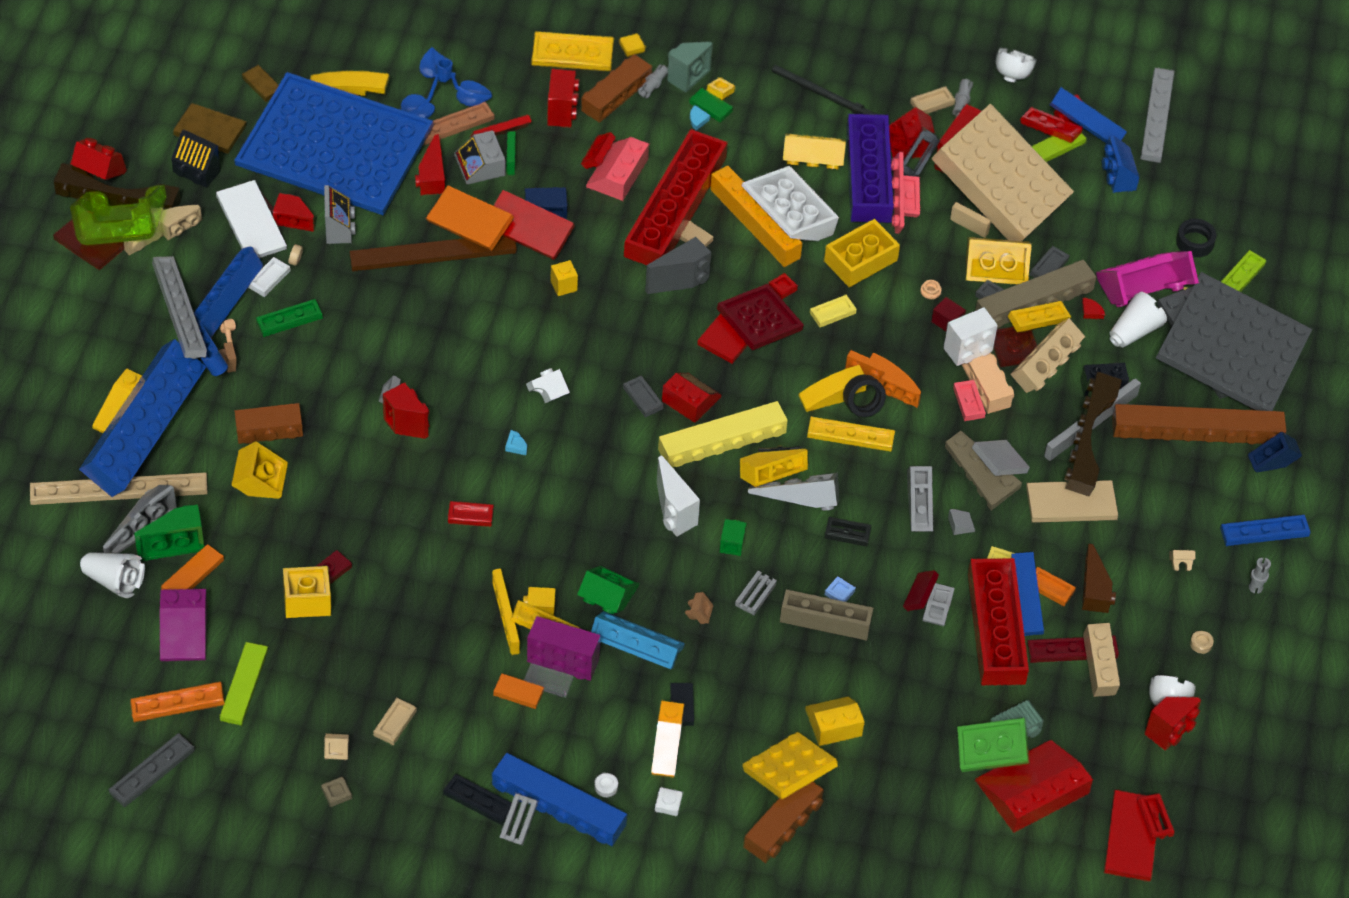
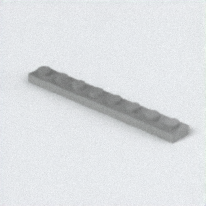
(179, 307)

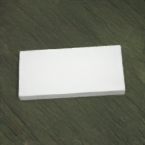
(251, 219)

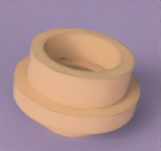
(931, 289)

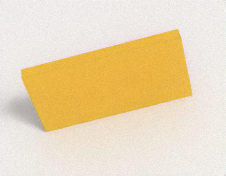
(572, 51)

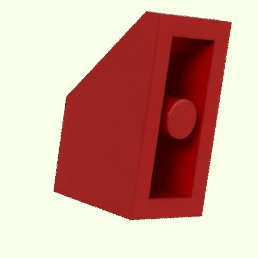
(293, 213)

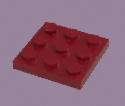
(760, 316)

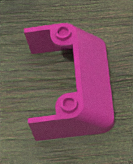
(1147, 276)

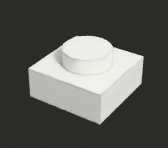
(668, 801)

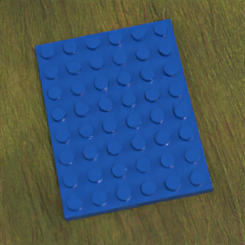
(334, 139)

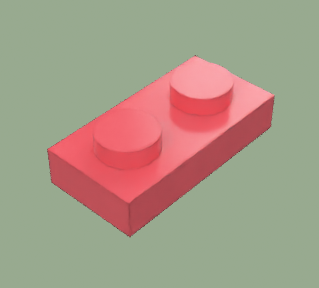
(969, 400)

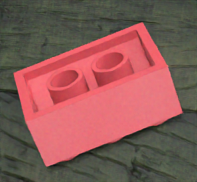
(620, 168)

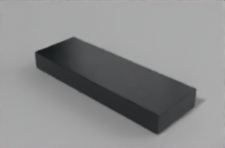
(477, 799)

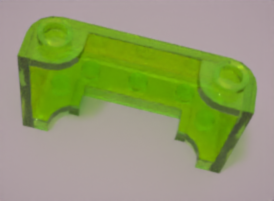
(100, 224)

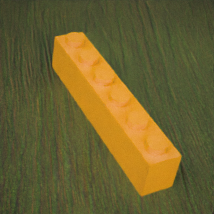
(729, 190)

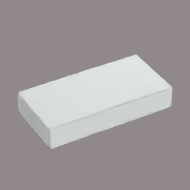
(269, 276)

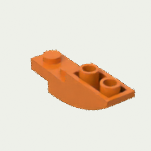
(891, 377)

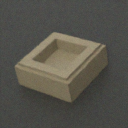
(336, 791)

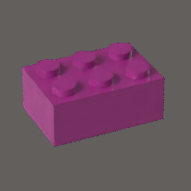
(563, 648)

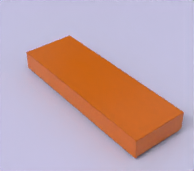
(194, 570)

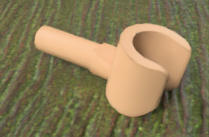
(226, 327)

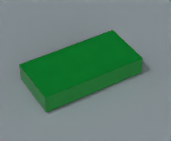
(711, 105)
(511, 153)

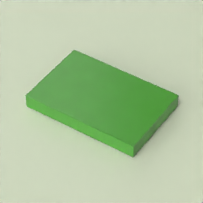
(993, 744)

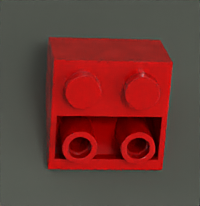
(905, 130)
(405, 412)
(1172, 719)

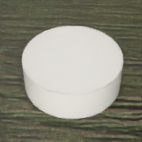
(606, 785)

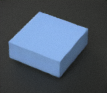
(839, 590)

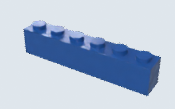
(560, 799)

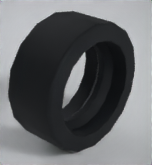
(1197, 226)
(871, 408)

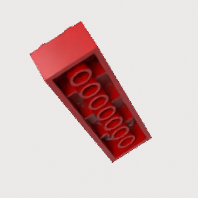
(675, 198)

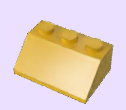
(814, 150)
(997, 260)

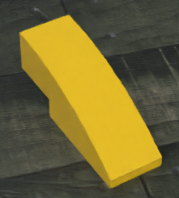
(829, 390)

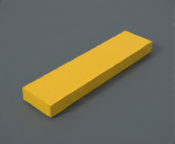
(851, 434)
(505, 611)

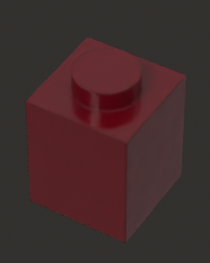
(946, 312)

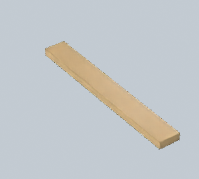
(89, 491)

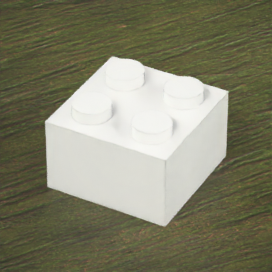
(970, 336)

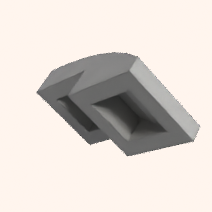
(938, 604)

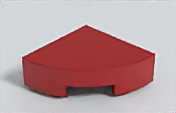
(1092, 309)

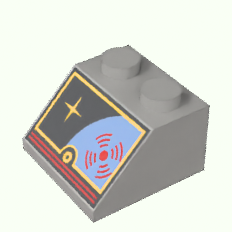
(481, 158)
(338, 217)

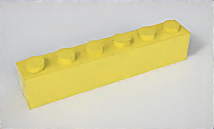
(723, 434)

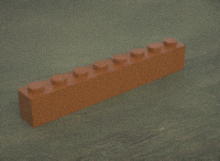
(1196, 424)

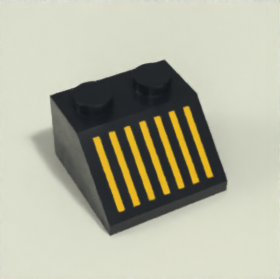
(196, 159)

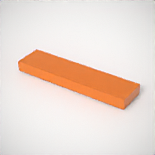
(177, 701)

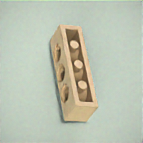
(1057, 345)

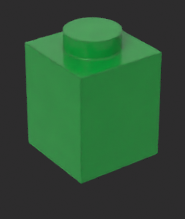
(732, 537)

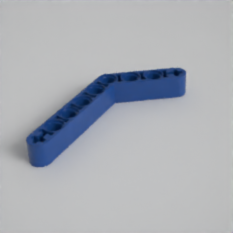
(221, 301)

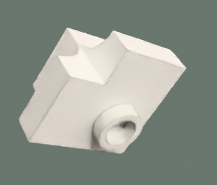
(549, 385)

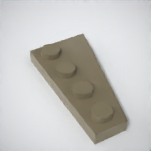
(991, 487)

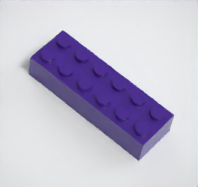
(869, 168)

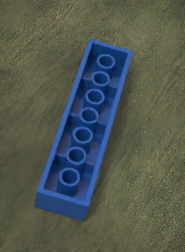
(142, 419)

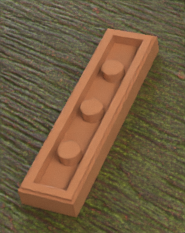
(460, 121)

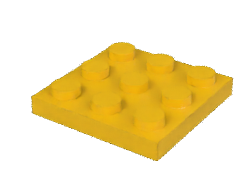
(789, 765)

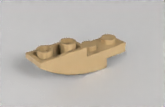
(171, 224)

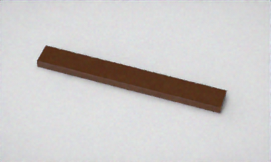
(426, 253)

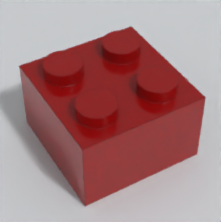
(562, 98)

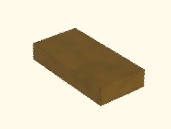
(260, 82)

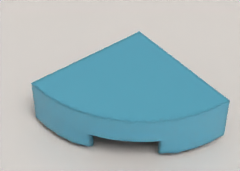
(698, 117)
(516, 443)

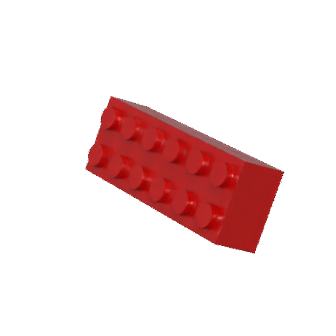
(998, 622)

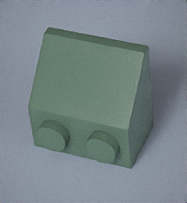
(689, 64)

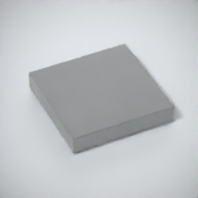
(1000, 457)

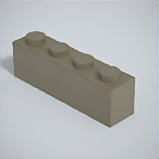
(826, 614)

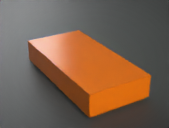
(1054, 587)
(518, 691)

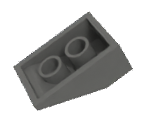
(679, 268)

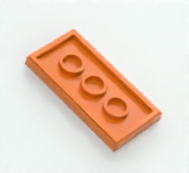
(469, 218)

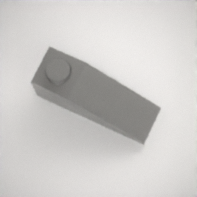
(920, 498)

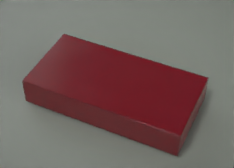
(921, 590)

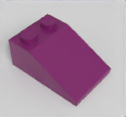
(183, 624)

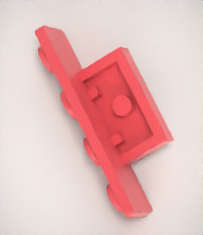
(906, 194)

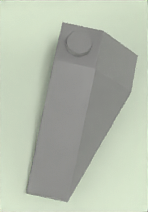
(814, 492)
(149, 508)

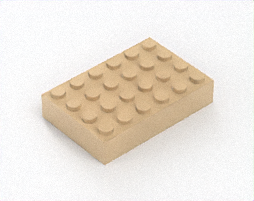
(1002, 174)

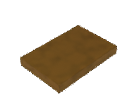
(212, 126)

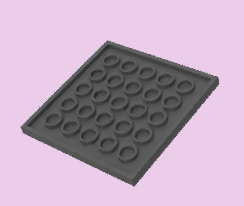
(1234, 343)

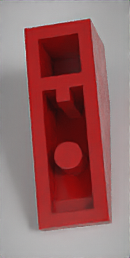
(431, 171)

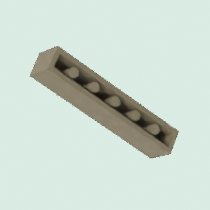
(1049, 288)

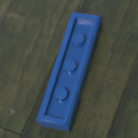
(1086, 116)
(1265, 530)
(1028, 593)

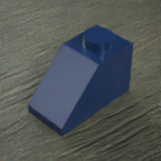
(1275, 453)

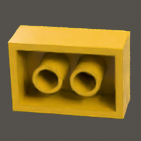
(861, 253)

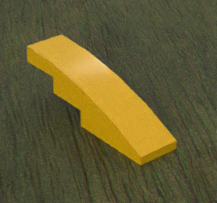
(354, 81)

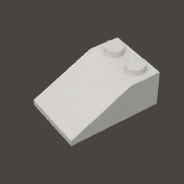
(677, 500)

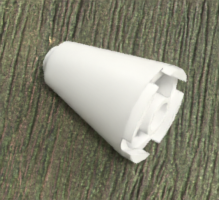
(1137, 320)
(114, 571)

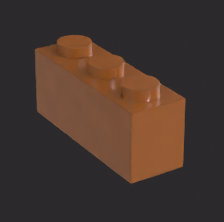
(268, 423)

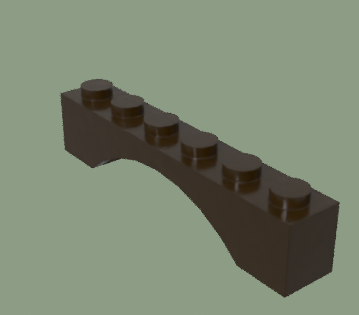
(75, 182)
(1084, 470)

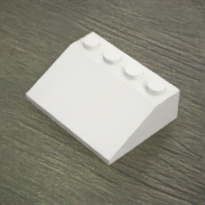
(793, 204)

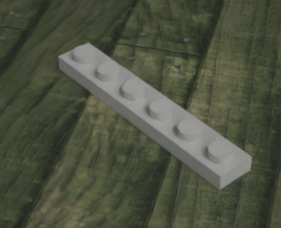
(1157, 115)

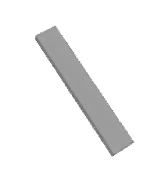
(1066, 438)

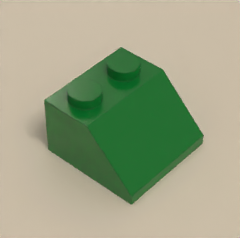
(607, 589)

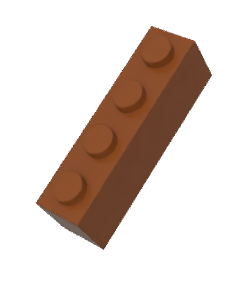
(615, 88)
(782, 820)

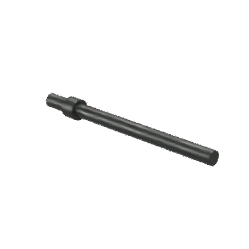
(856, 108)

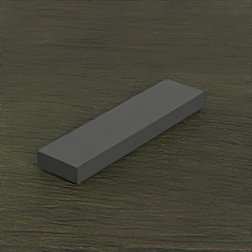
(151, 770)

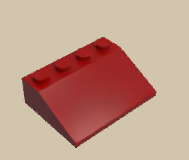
(1037, 788)

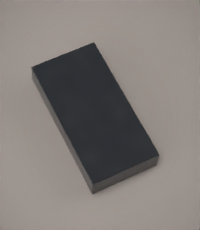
(683, 694)

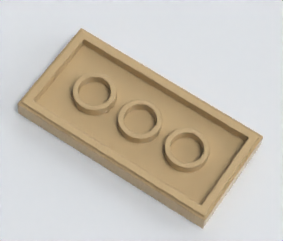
(1056, 504)

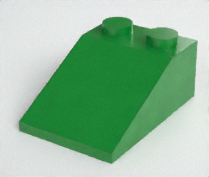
(171, 535)

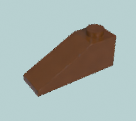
(1097, 584)

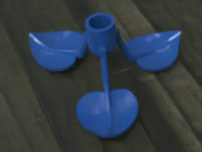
(440, 67)

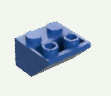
(1120, 166)

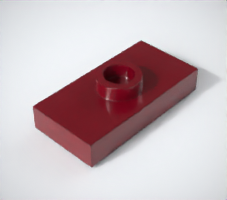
(336, 564)

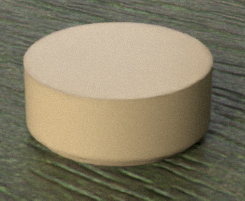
(295, 255)
(1201, 642)

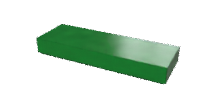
(289, 318)

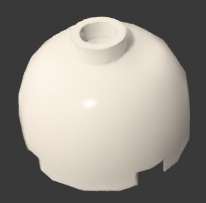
(1014, 64)
(1169, 687)

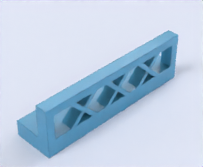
(637, 640)

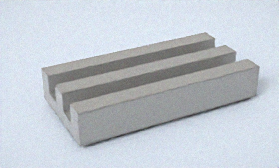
(763, 580)
(525, 800)

